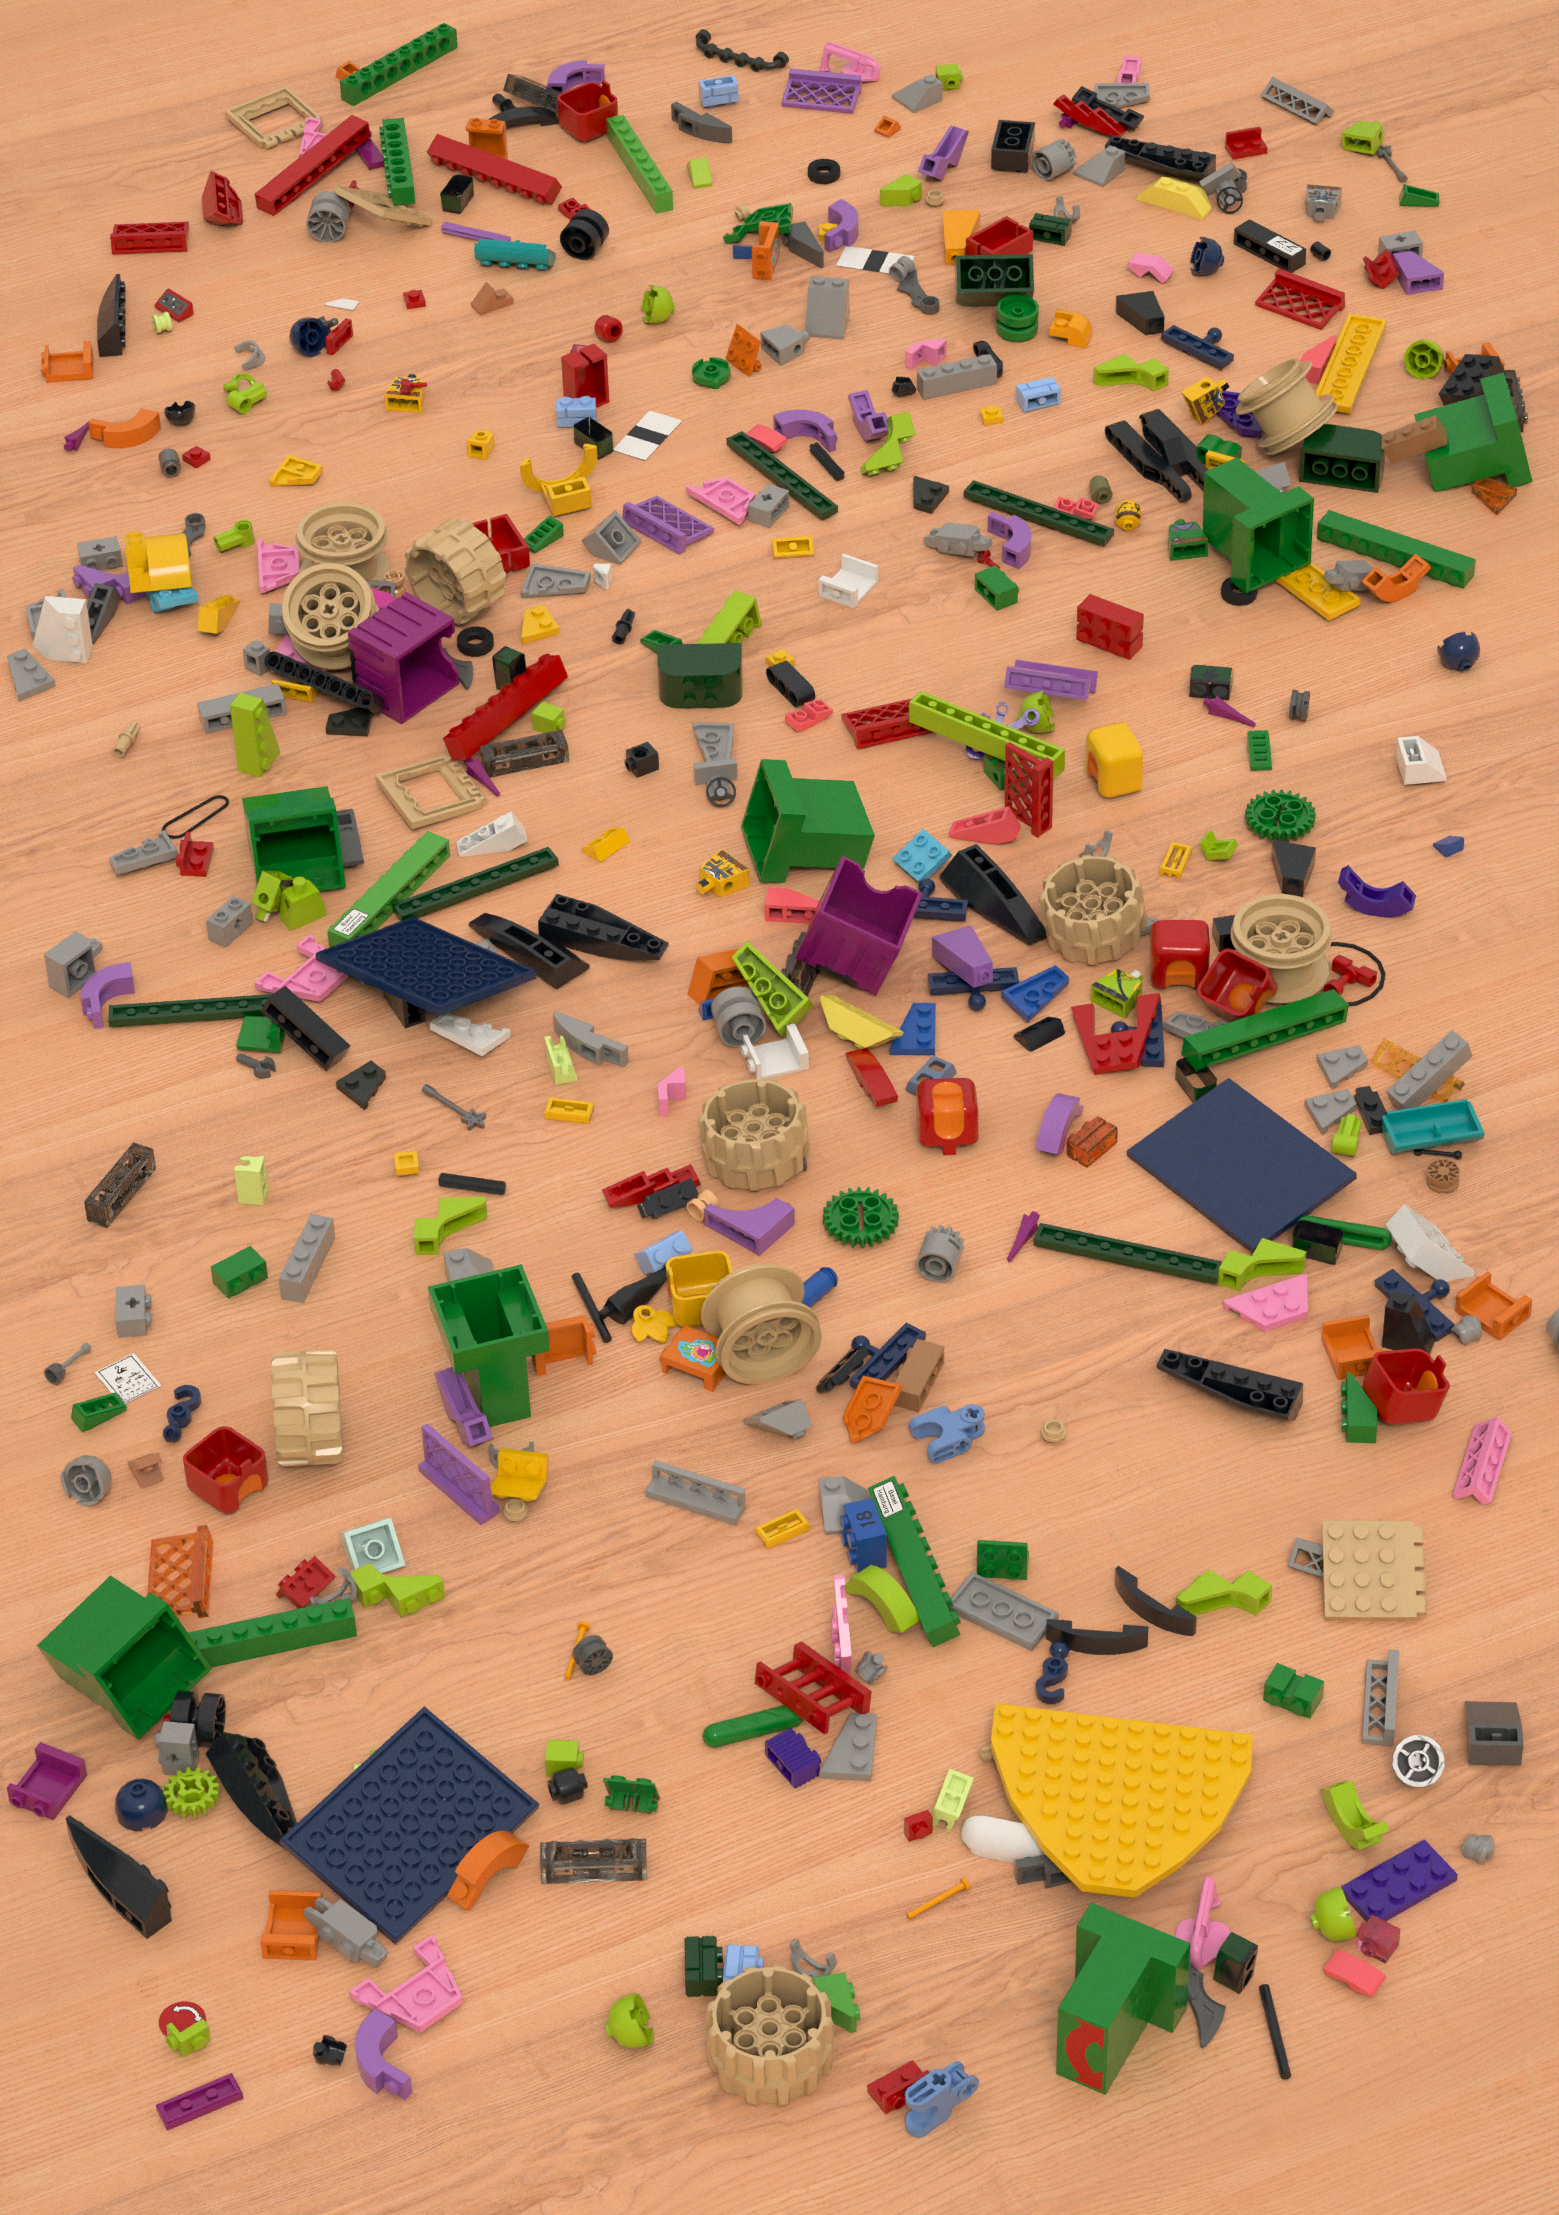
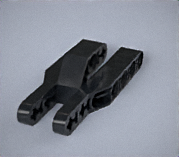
(1176, 449)

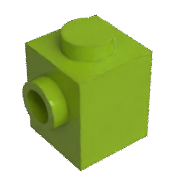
(949, 76)
(548, 718)
(562, 1755)

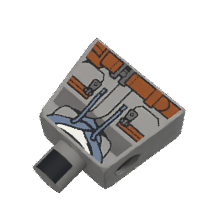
(1322, 201)

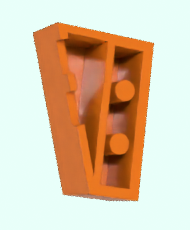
(715, 974)

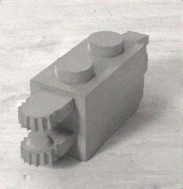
(958, 539)
(1348, 575)
(346, 1931)

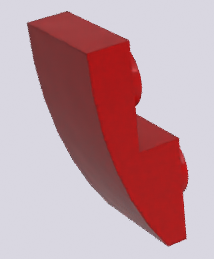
(571, 207)

